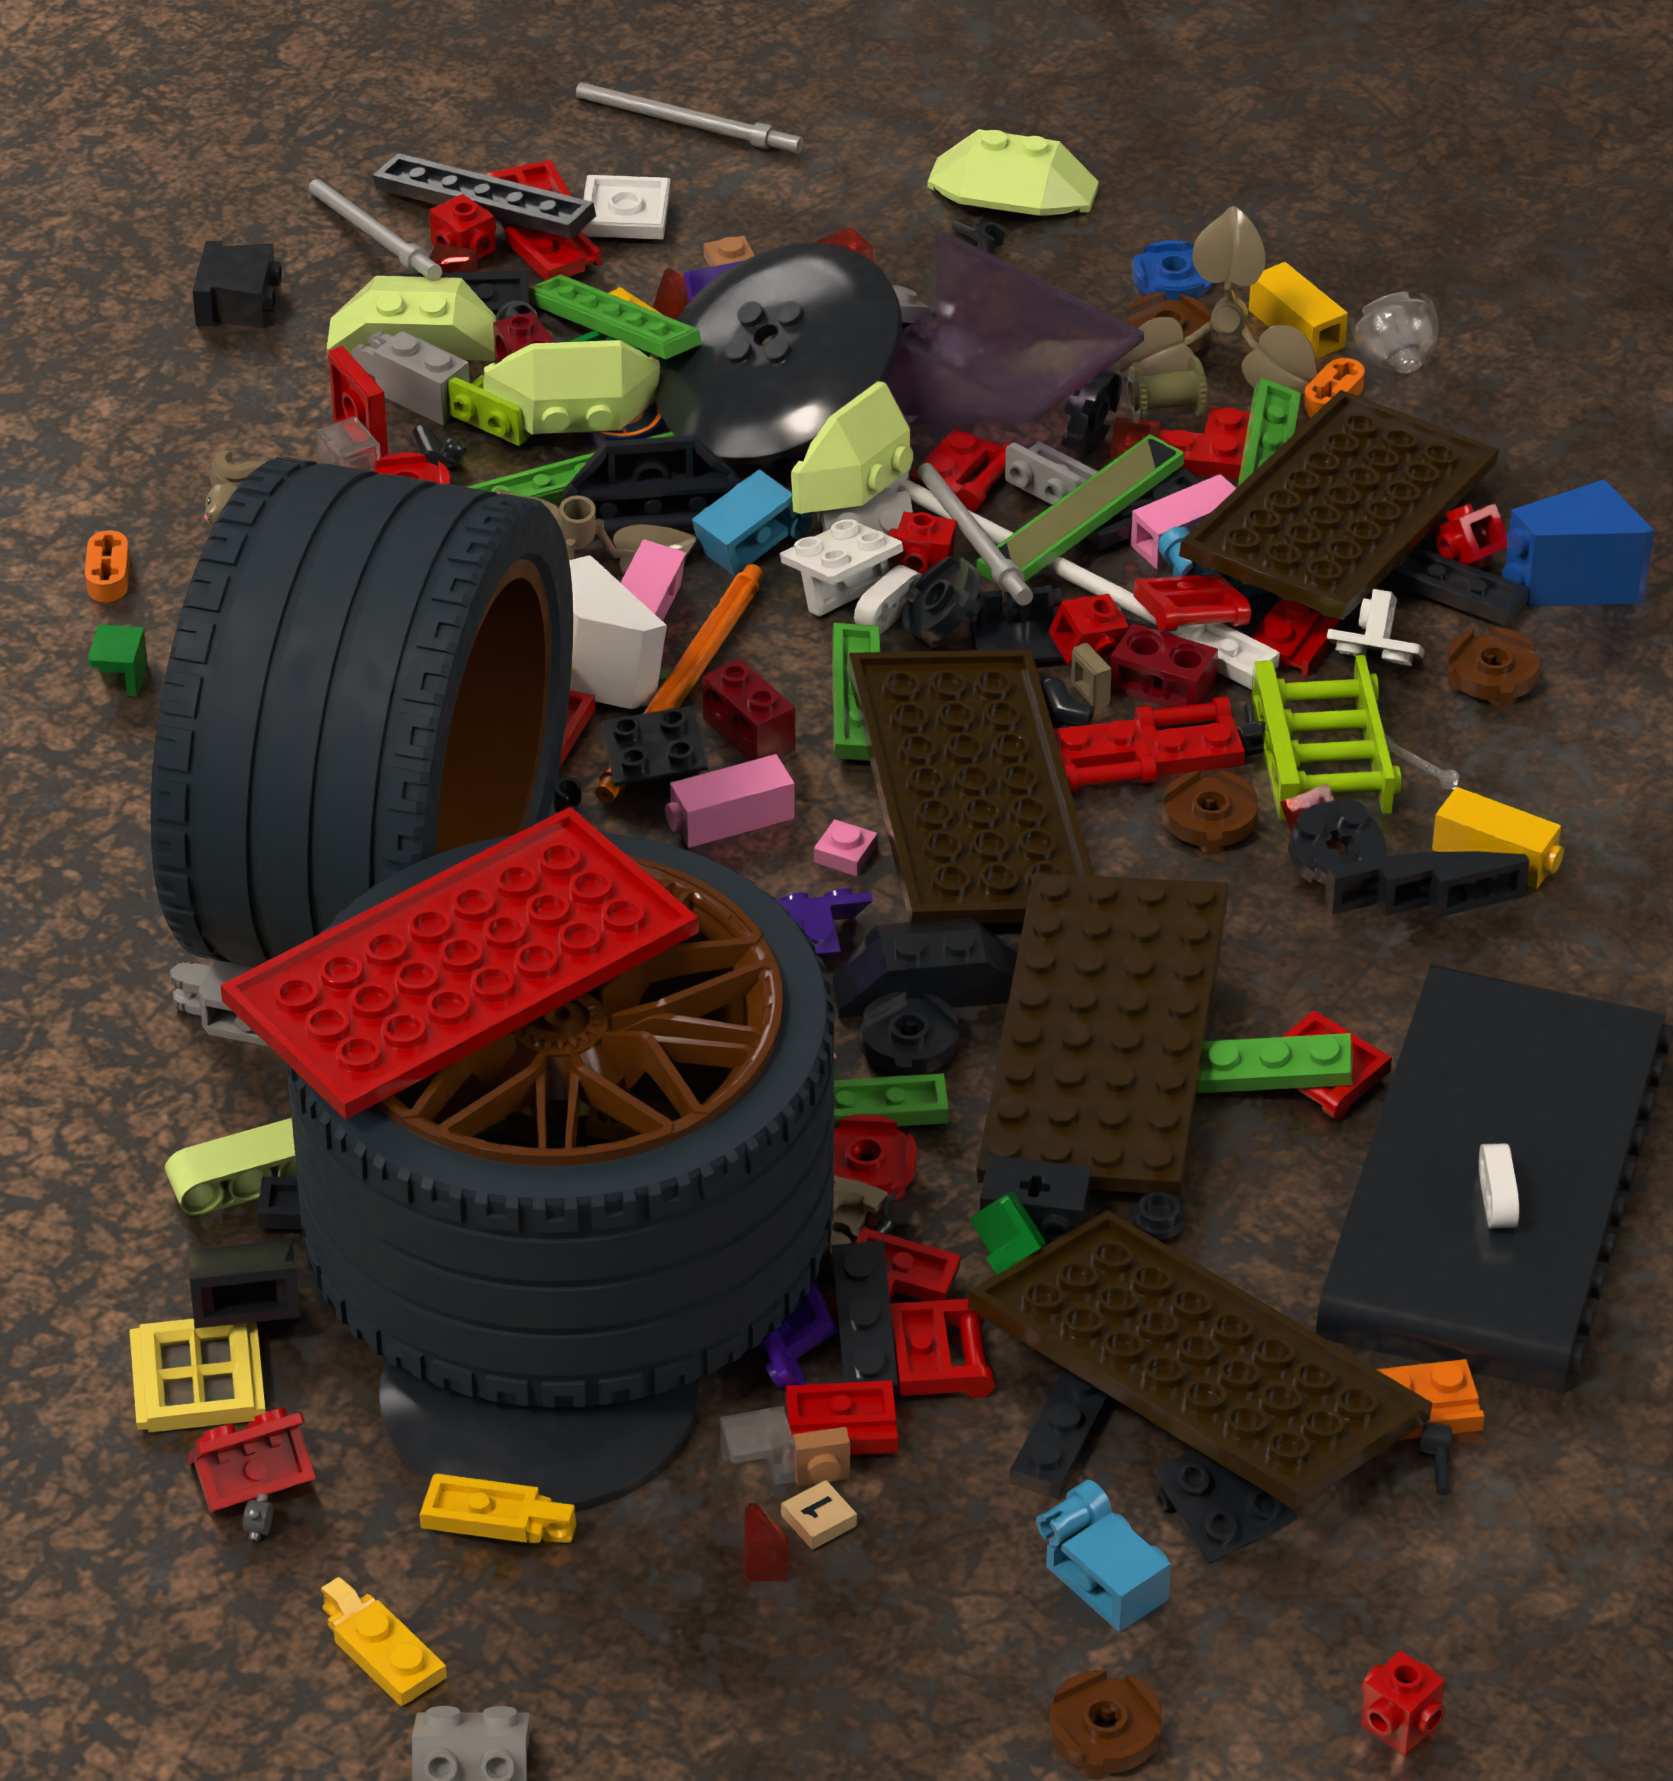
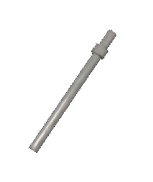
(759, 135)
(410, 254)
(1004, 571)

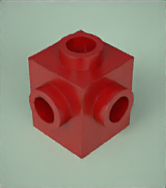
(464, 225)
(1471, 535)
(924, 540)
(1088, 621)
(1402, 1702)

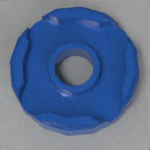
(1153, 274)

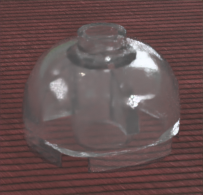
(1397, 332)

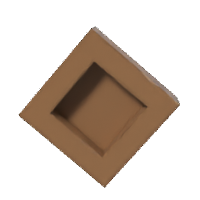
(727, 251)
(822, 1456)

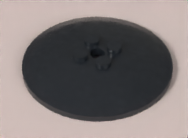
(768, 402)
(567, 1452)

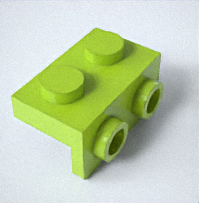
(486, 411)

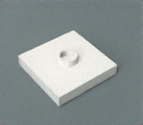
(627, 206)

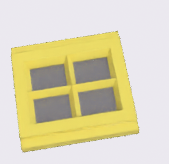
(195, 1375)

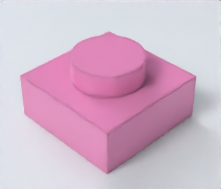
(845, 847)

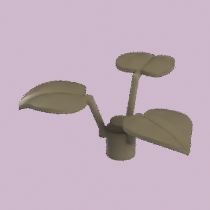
(1228, 253)
(579, 525)

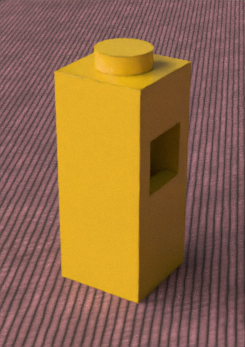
(1289, 299)
(1485, 825)

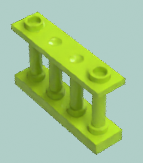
(1285, 755)

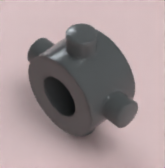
(258, 1517)

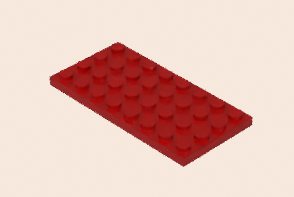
(458, 961)

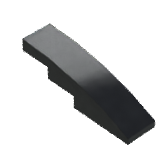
(1434, 879)

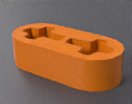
(1337, 375)
(99, 565)

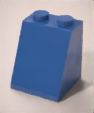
(1579, 549)

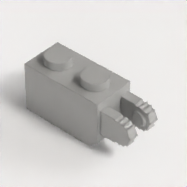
(412, 372)
(200, 995)

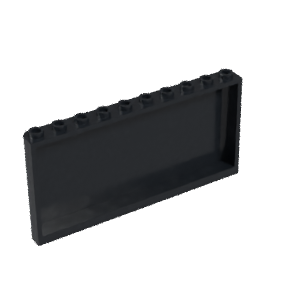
(1416, 1254)

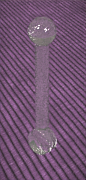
(1448, 779)

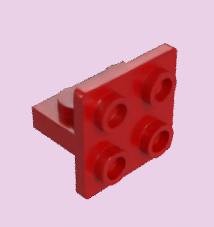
(251, 1461)

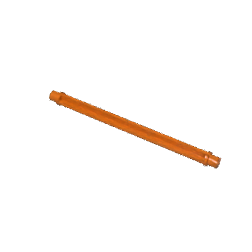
(695, 658)

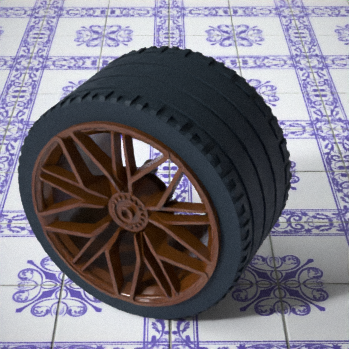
(352, 695)
(607, 1260)

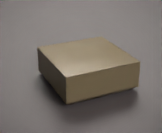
(1091, 675)

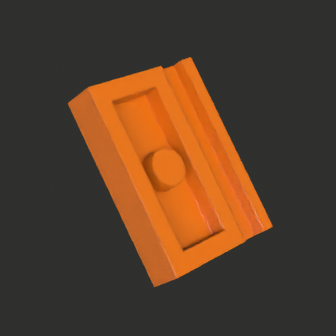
(1448, 1388)

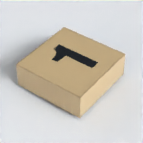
(819, 1514)

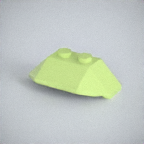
(1014, 175)
(435, 311)
(576, 385)
(854, 454)

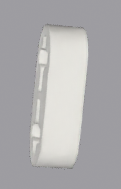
(887, 597)
(1498, 1186)

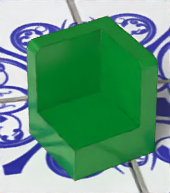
(120, 651)
(1007, 1232)

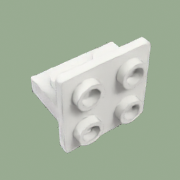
(840, 563)
(1377, 620)

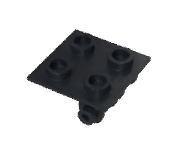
(1018, 626)
(654, 746)
(1217, 1504)

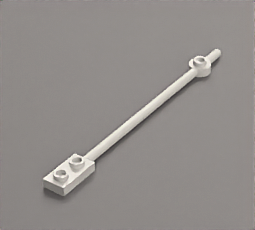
(1235, 649)

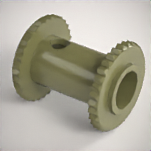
(1167, 389)

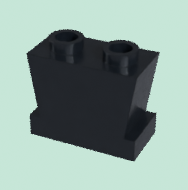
(236, 284)
(243, 1283)

